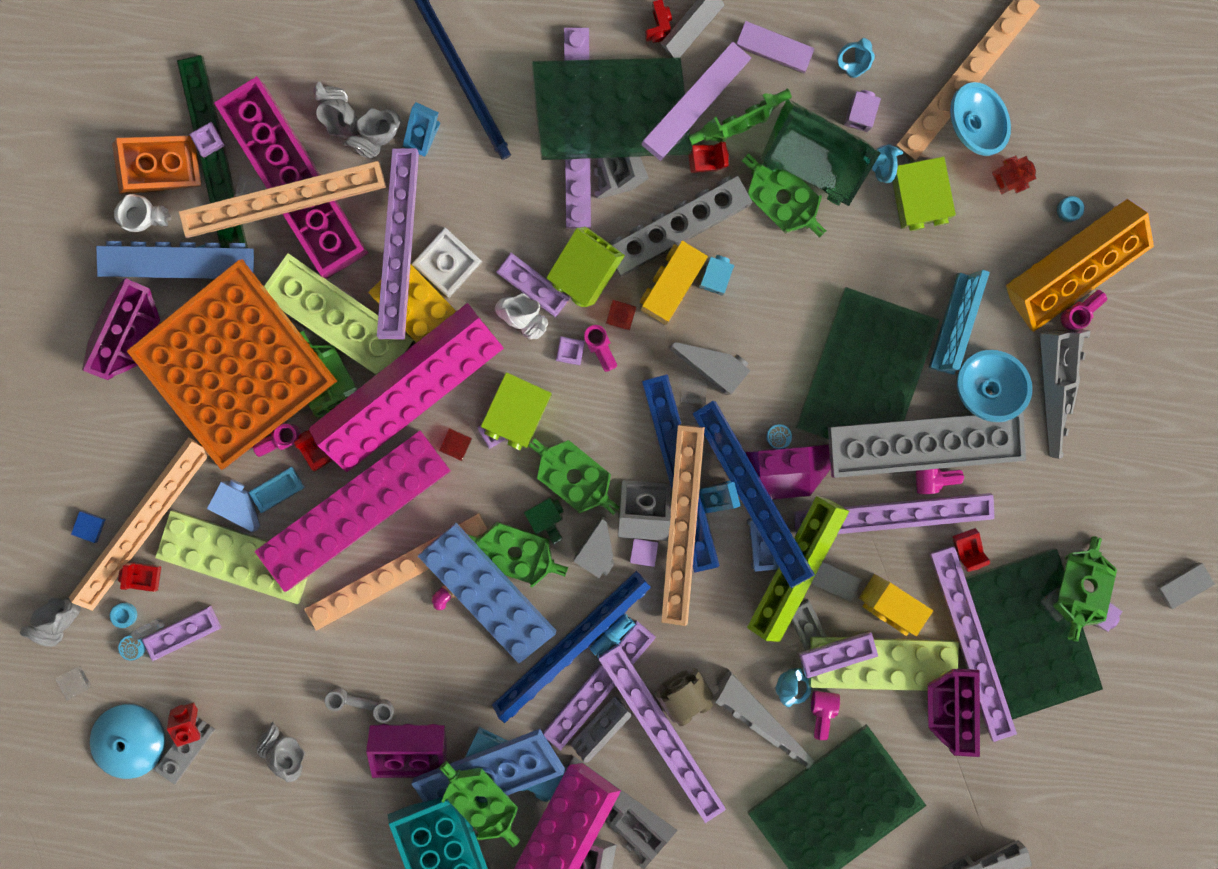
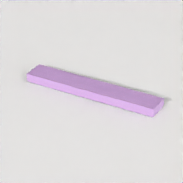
(696, 101)
(594, 690)

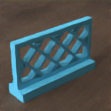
(958, 322)

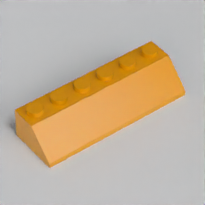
(1081, 264)

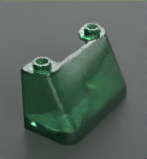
(819, 153)

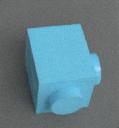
(717, 275)

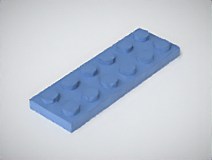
(487, 593)
(510, 765)

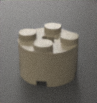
(685, 696)

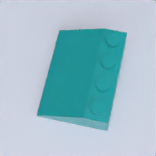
(435, 837)

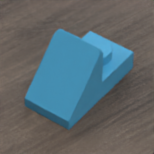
(421, 128)
(720, 497)

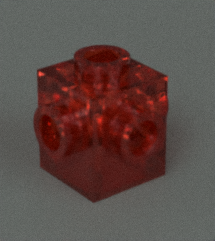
(1015, 174)

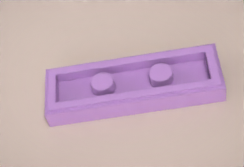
(775, 47)
(532, 284)
(181, 633)
(838, 654)

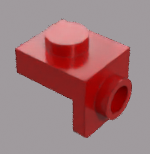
(662, 18)
(708, 157)
(312, 453)
(970, 550)
(139, 577)
(182, 724)

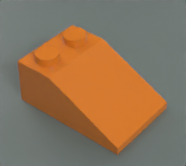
(155, 164)

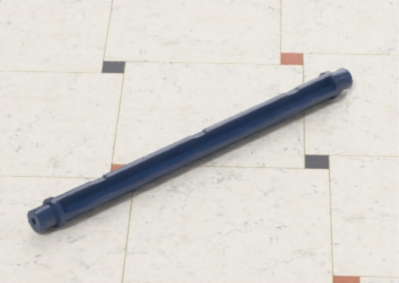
(463, 78)

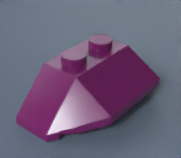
(123, 322)
(791, 470)
(956, 711)

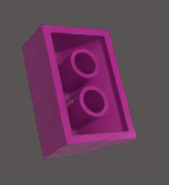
(405, 749)

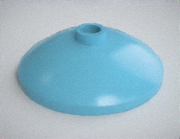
(980, 119)
(1003, 376)
(138, 731)

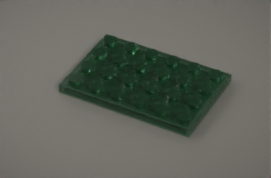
(604, 106)
(867, 364)
(1027, 646)
(837, 805)

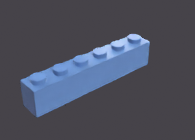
(169, 261)

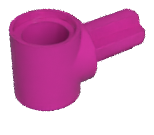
(1084, 309)
(601, 349)
(276, 440)
(933, 480)
(824, 707)

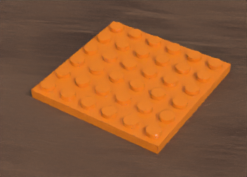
(231, 364)

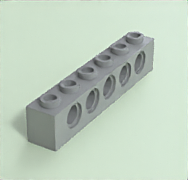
(737, 201)

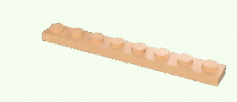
(970, 70)
(282, 199)
(139, 524)
(682, 524)
(379, 581)

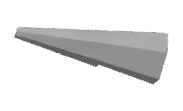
(619, 175)
(1060, 363)
(746, 707)
(638, 825)
(1008, 857)

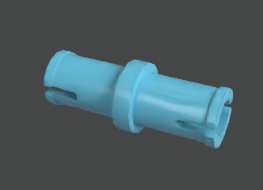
(612, 635)

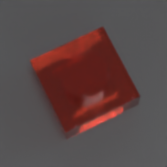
(621, 315)
(455, 444)

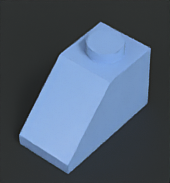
(235, 505)

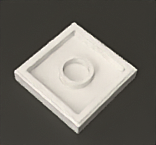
(447, 262)

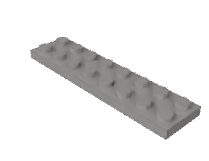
(924, 445)

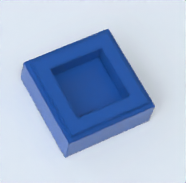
(88, 526)

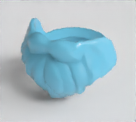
(863, 58)
(886, 161)
(788, 687)

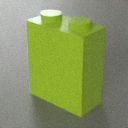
(923, 194)
(585, 267)
(516, 411)

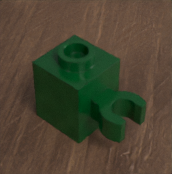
(545, 516)

